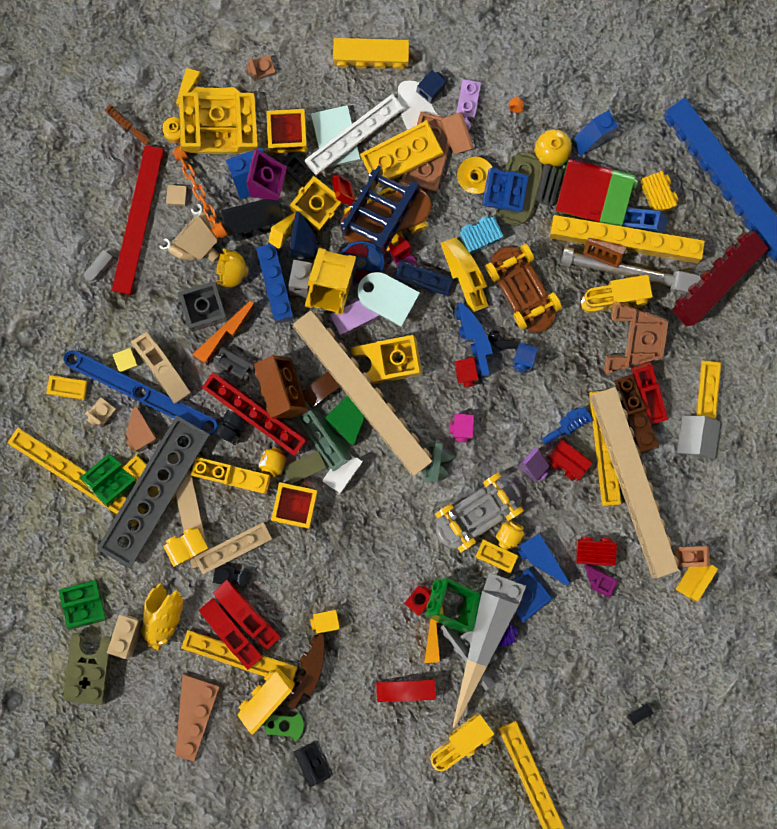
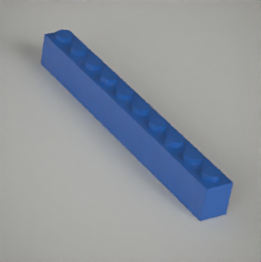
(724, 173)

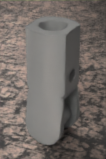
(98, 266)

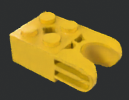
(627, 291)
(383, 357)
(462, 743)

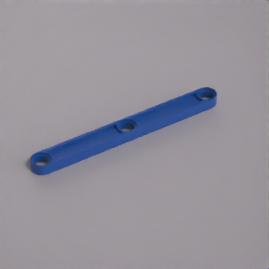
(129, 386)

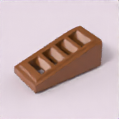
(613, 259)

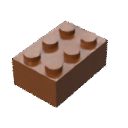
(280, 387)

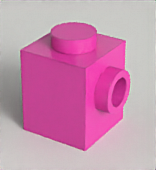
(462, 427)

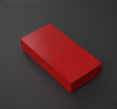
(343, 190)

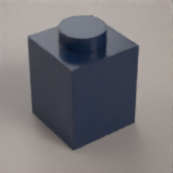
(431, 86)

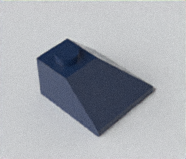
(303, 239)

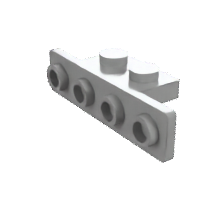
(461, 646)

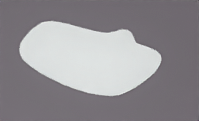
(412, 103)

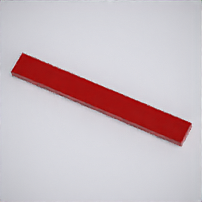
(137, 220)

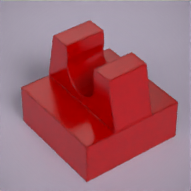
(401, 251)

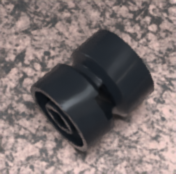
(231, 427)

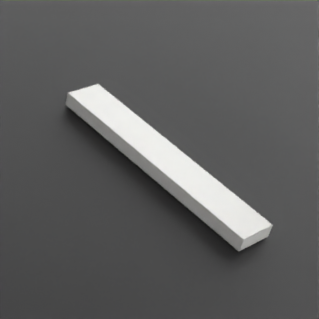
(354, 134)

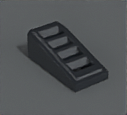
(292, 156)

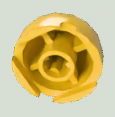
(553, 148)
(231, 269)

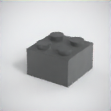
(202, 306)

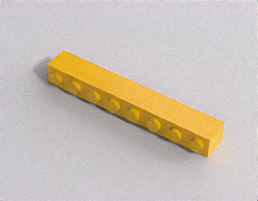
(634, 239)

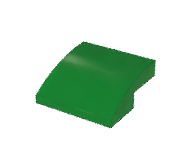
(108, 480)
(82, 605)

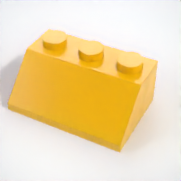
(265, 700)

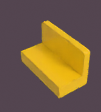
(696, 581)

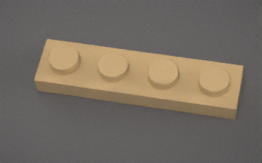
(232, 548)

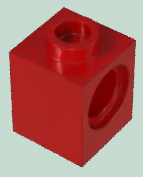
(466, 372)
(410, 603)

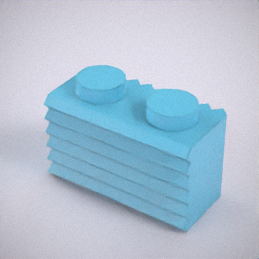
(481, 235)

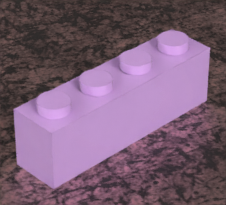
(353, 318)

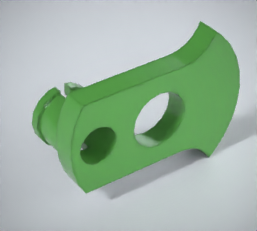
(295, 726)

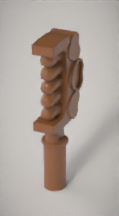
(121, 120)

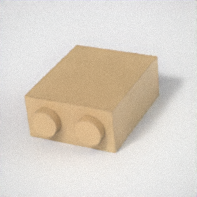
(125, 636)

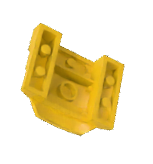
(217, 121)

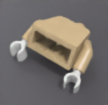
(194, 240)

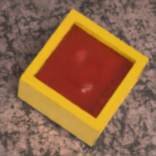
(286, 131)
(294, 505)

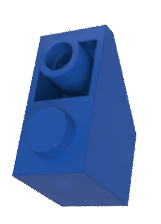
(524, 358)

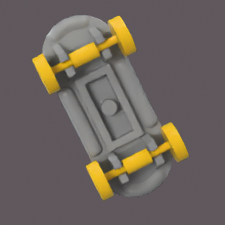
(478, 513)

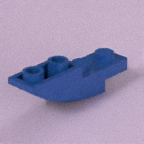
(473, 331)

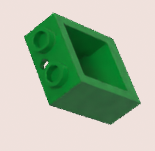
(468, 608)

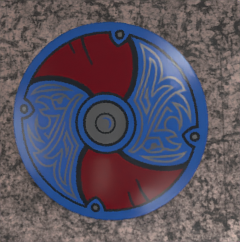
(367, 259)

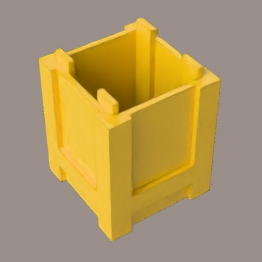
(330, 281)

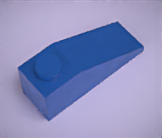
(645, 220)
(540, 556)

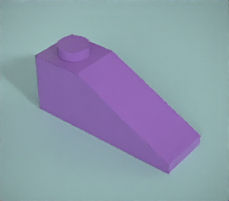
(534, 465)

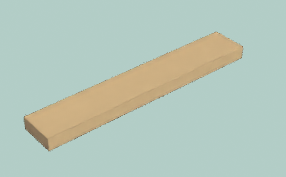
(188, 504)

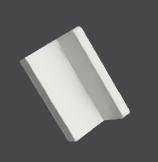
(342, 476)

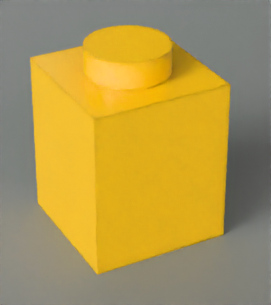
(325, 621)

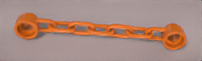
(219, 229)

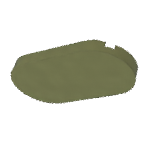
(526, 164)

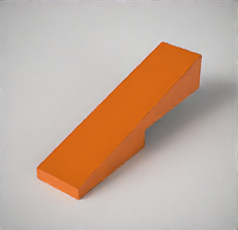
(231, 327)

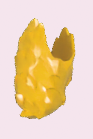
(160, 616)

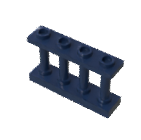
(391, 224)

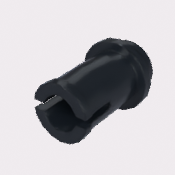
(640, 714)

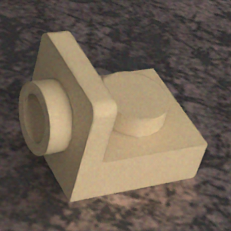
(100, 413)

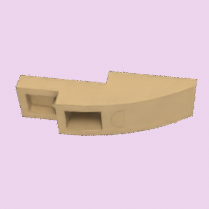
(160, 367)

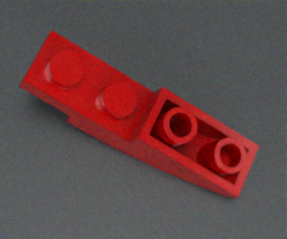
(246, 615)
(230, 633)

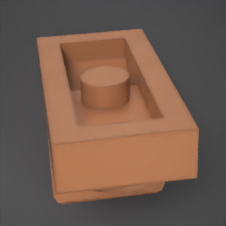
(693, 556)

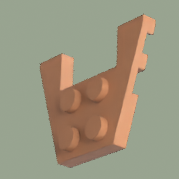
(644, 341)

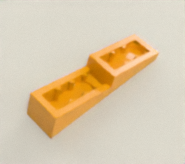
(432, 647)

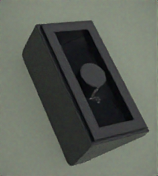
(312, 764)

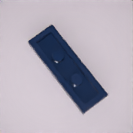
(423, 278)

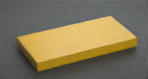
(403, 152)

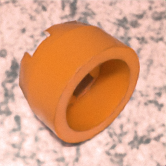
(516, 105)

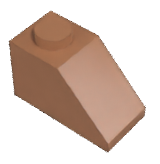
(139, 432)

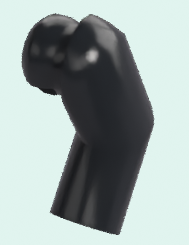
(498, 342)

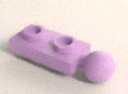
(468, 100)

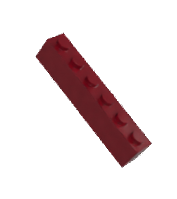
(719, 278)

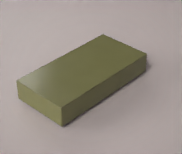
(304, 467)

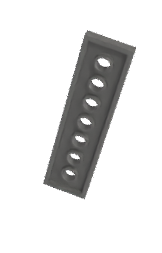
(158, 504)

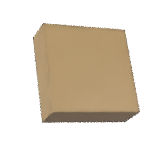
(176, 195)

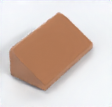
(457, 133)

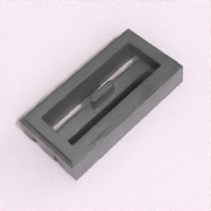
(551, 186)

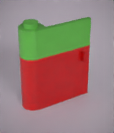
(595, 192)

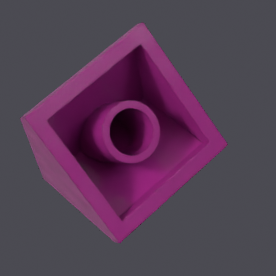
(265, 177)

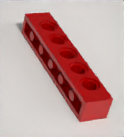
(254, 413)

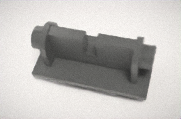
(236, 364)

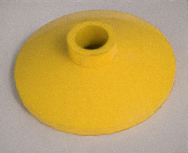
(471, 166)

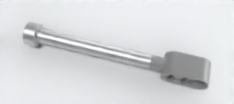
(679, 281)

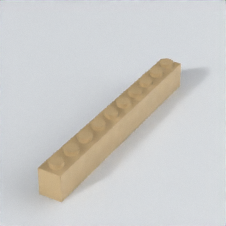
(362, 393)
(634, 483)

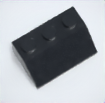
(251, 218)

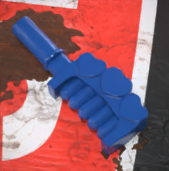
(570, 422)

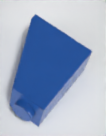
(595, 133)

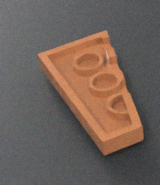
(194, 713)

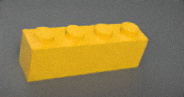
(370, 53)

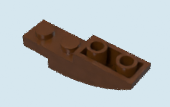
(636, 413)
(313, 664)

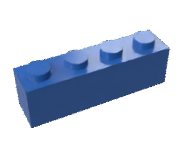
(274, 283)

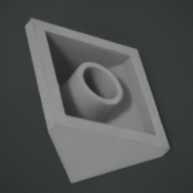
(698, 436)

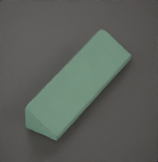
(324, 438)

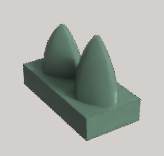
(434, 471)

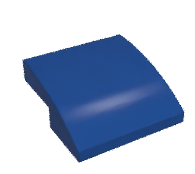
(505, 190)

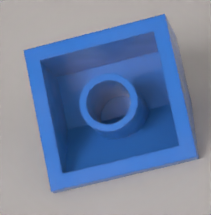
(239, 169)

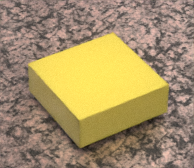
(125, 360)

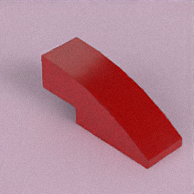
(650, 392)
(406, 690)

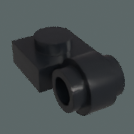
(226, 572)

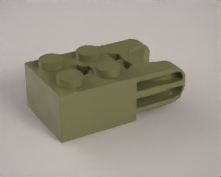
(83, 666)

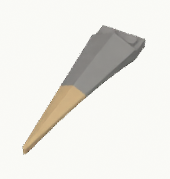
(495, 612)

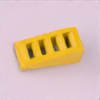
(190, 81)
(281, 231)

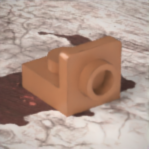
(260, 67)

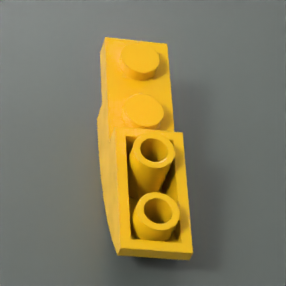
(469, 275)
(230, 475)

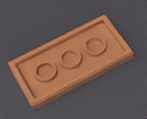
(430, 174)

